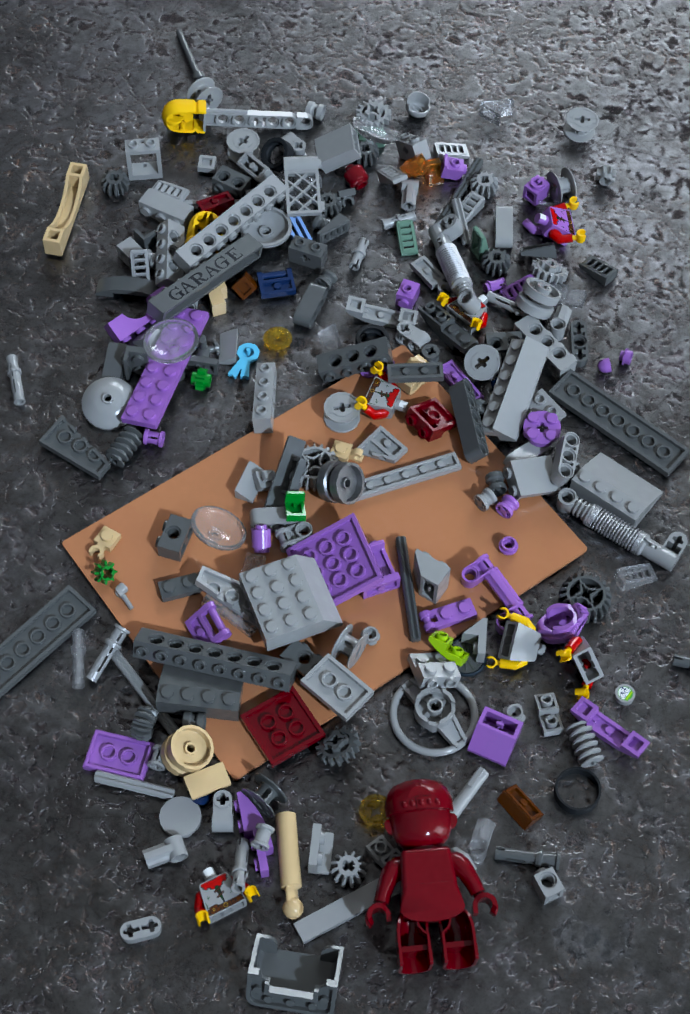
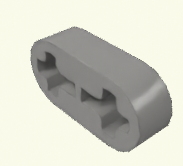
(140, 924)

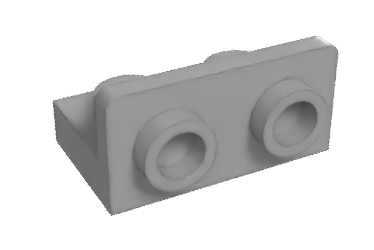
(320, 851)

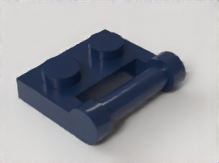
(276, 287)

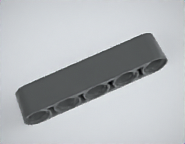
(468, 421)

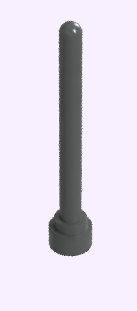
(196, 73)

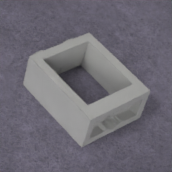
(143, 170)

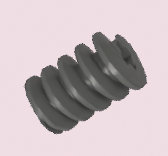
(123, 446)

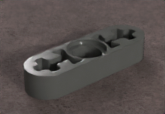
(579, 337)

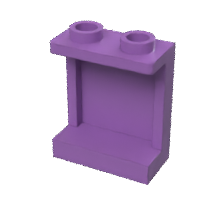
(392, 578)

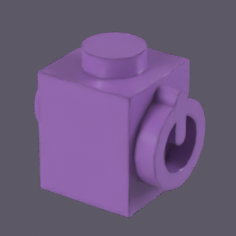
(536, 190)

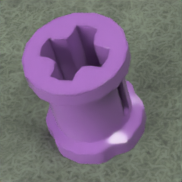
(159, 435)

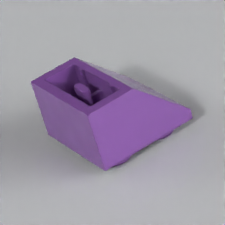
(495, 736)

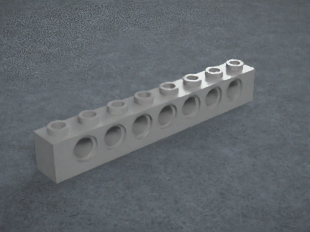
(271, 186)

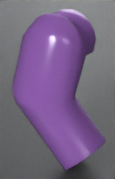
(533, 229)

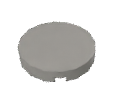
(180, 817)

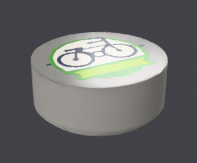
(624, 694)

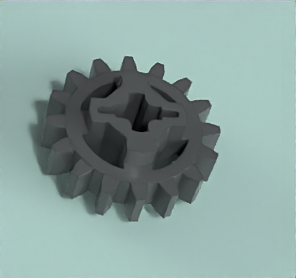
(338, 746)

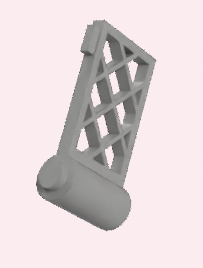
(301, 168)

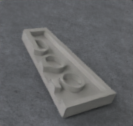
(226, 591)

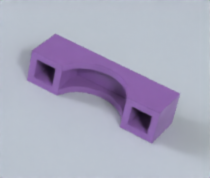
(123, 326)

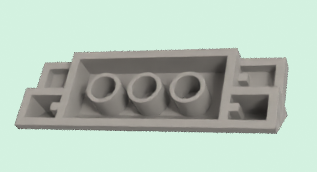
(514, 389)

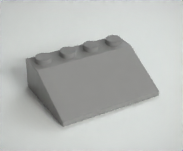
(615, 489)

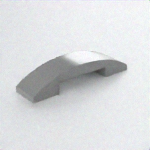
(379, 315)

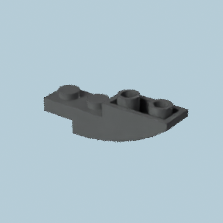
(445, 327)

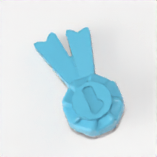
(247, 354)

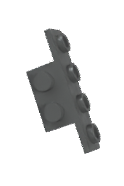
(288, 472)

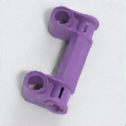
(483, 570)

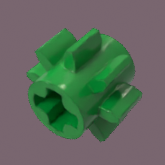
(201, 379)
(98, 571)

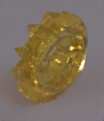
(276, 333)
(373, 801)

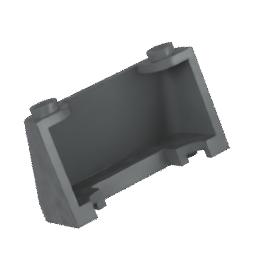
(292, 978)

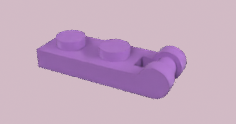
(448, 615)

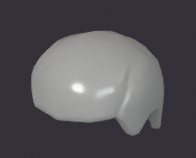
(418, 104)

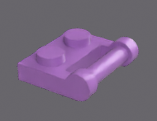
(201, 629)

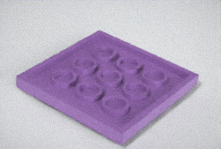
(342, 558)

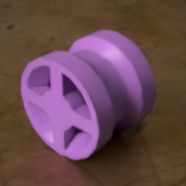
(507, 506)

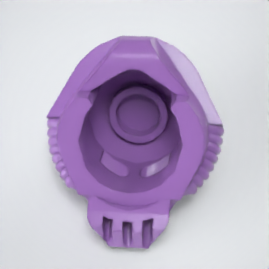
(562, 622)

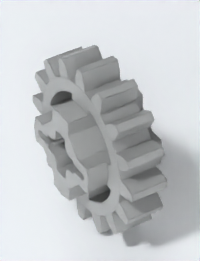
(374, 111)
(549, 270)

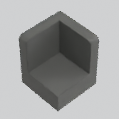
(147, 239)

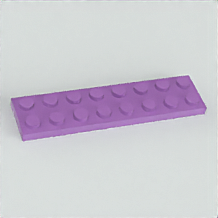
(159, 382)

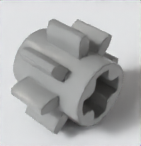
(605, 175)

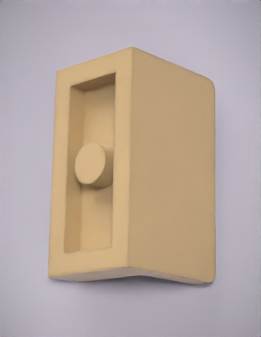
(207, 781)

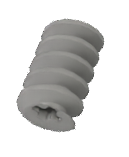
(583, 745)

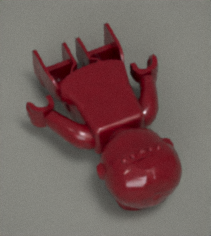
(427, 874)

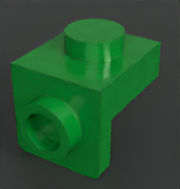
(295, 506)

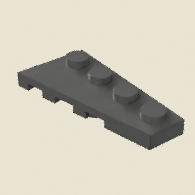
(71, 446)

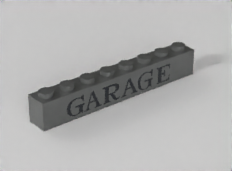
(204, 278)

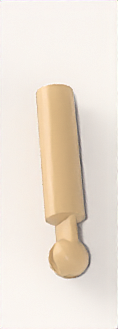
(289, 863)

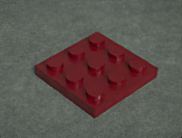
(282, 726)

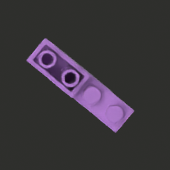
(249, 818)

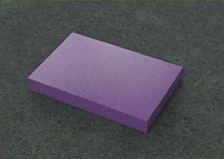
(118, 755)

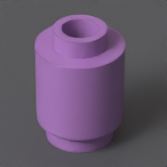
(261, 538)

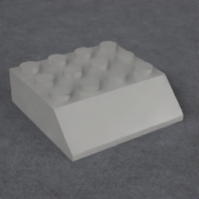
(289, 600)

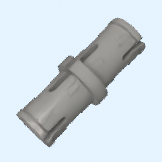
(391, 222)
(358, 253)

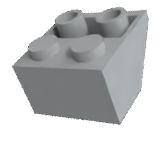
(430, 576)

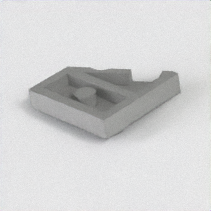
(383, 446)

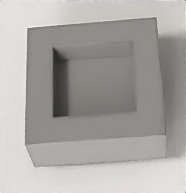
(207, 164)

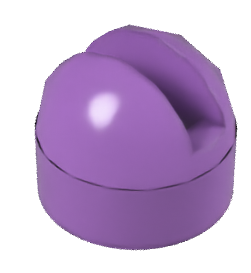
(604, 365)

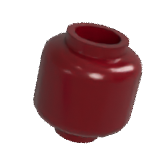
(356, 176)

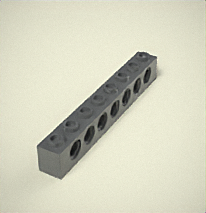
(215, 659)

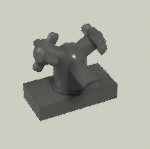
(202, 359)

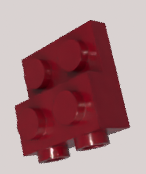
(430, 419)

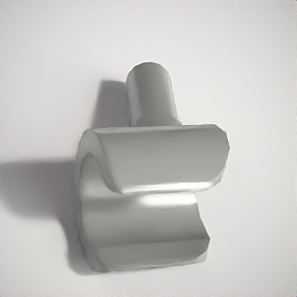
(120, 592)

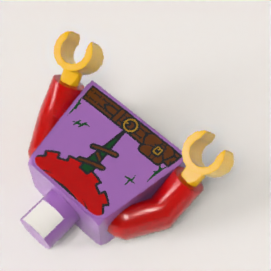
(558, 225)

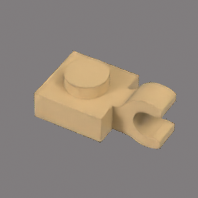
(345, 451)

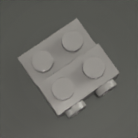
(433, 670)

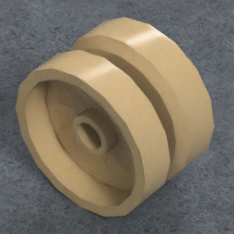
(187, 750)

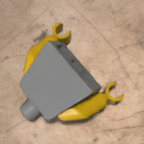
(519, 642)

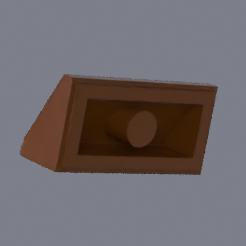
(519, 807)

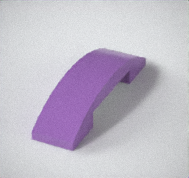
(608, 730)

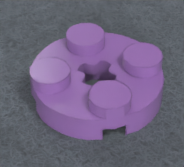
(545, 419)

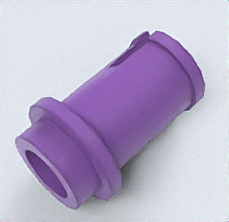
(494, 285)

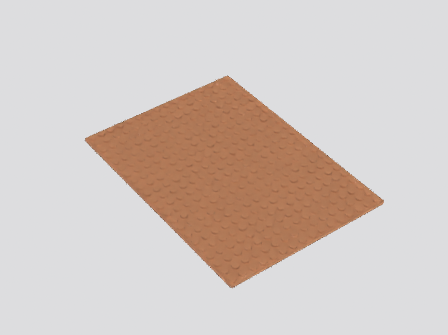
(431, 514)

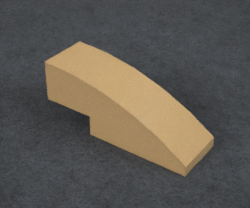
(217, 300)

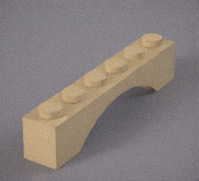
(60, 229)

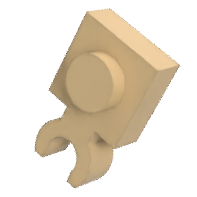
(104, 541)

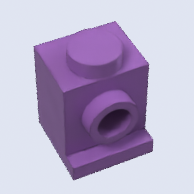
(453, 168)

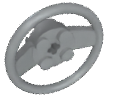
(441, 720)

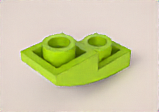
(443, 644)

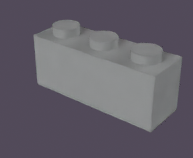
(161, 207)

